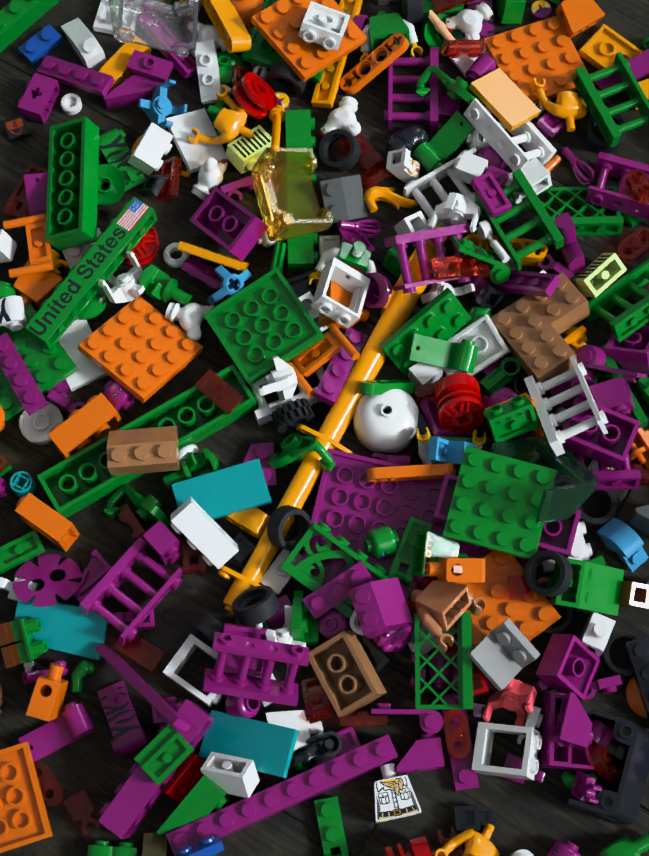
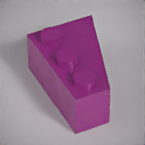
(554, 754)

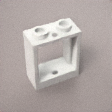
(356, 284)
(179, 661)
(483, 751)

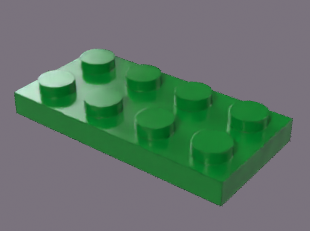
(437, 320)

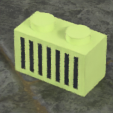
(245, 151)
(599, 274)

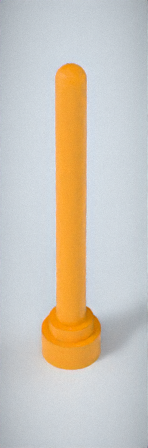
(277, 116)

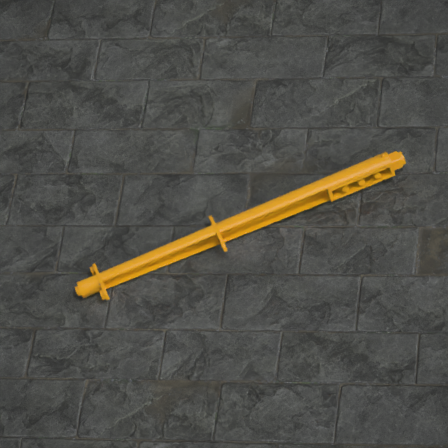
(334, 426)

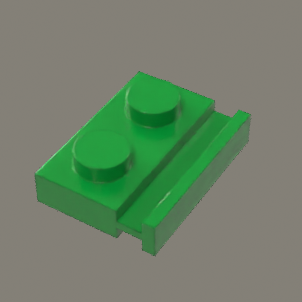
(164, 754)

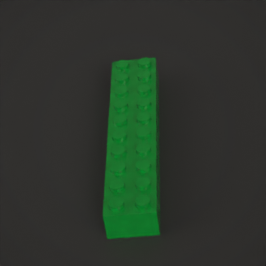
(85, 475)

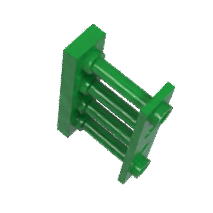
(603, 115)
(540, 219)
(615, 294)

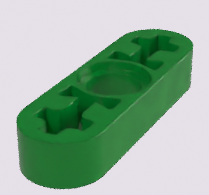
(378, 387)

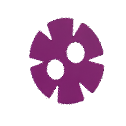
(46, 596)

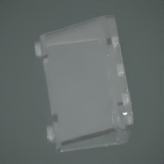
(156, 24)

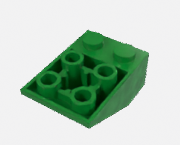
(592, 588)

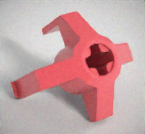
(514, 697)

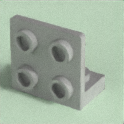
(503, 654)

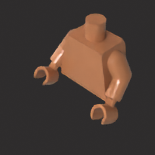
(442, 605)

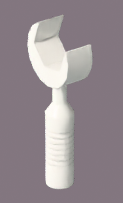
(485, 232)

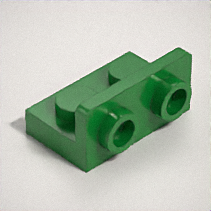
(511, 418)
(303, 624)

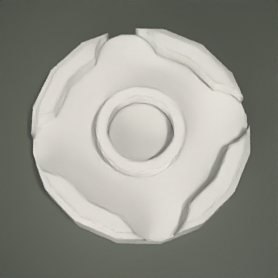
(38, 425)

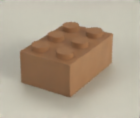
(346, 673)

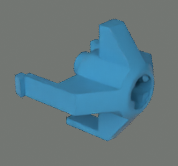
(160, 106)
(229, 284)

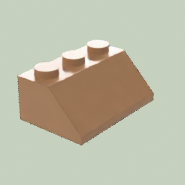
(143, 450)

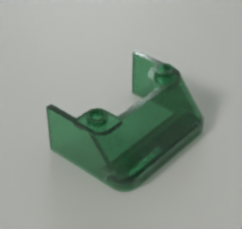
(572, 481)

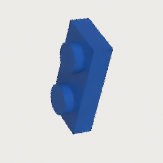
(40, 44)
(208, 846)

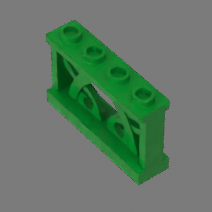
(302, 570)

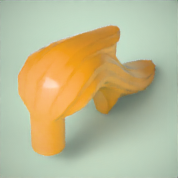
(387, 195)

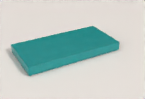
(226, 490)
(66, 628)
(246, 738)

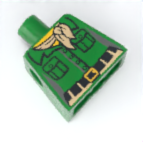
(429, 548)

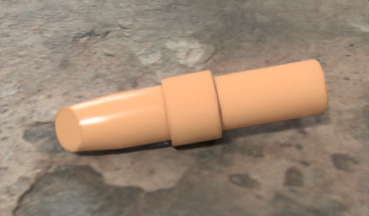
(440, 26)

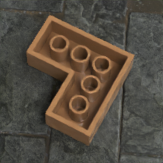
(534, 329)

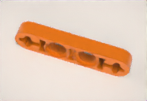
(375, 66)
(410, 472)

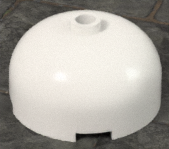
(386, 421)

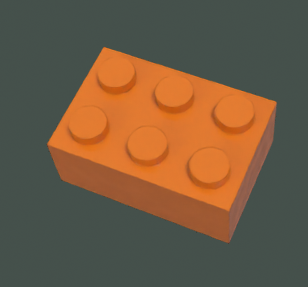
(85, 426)

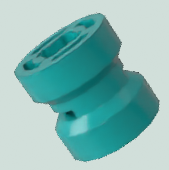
(24, 487)

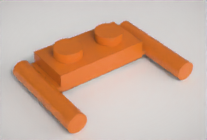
(39, 249)
(318, 354)

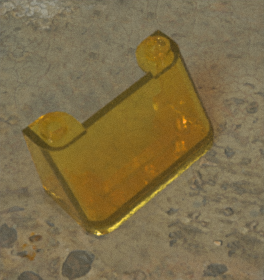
(288, 194)

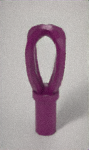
(574, 161)
(356, 226)

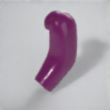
(31, 677)

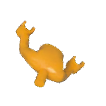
(567, 106)
(228, 122)
(475, 843)

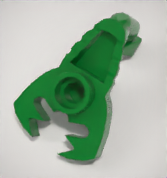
(457, 88)
(296, 447)
(147, 506)

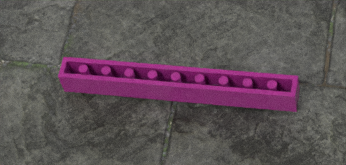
(286, 794)

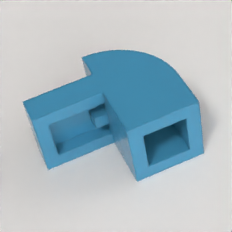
(446, 451)
(625, 542)

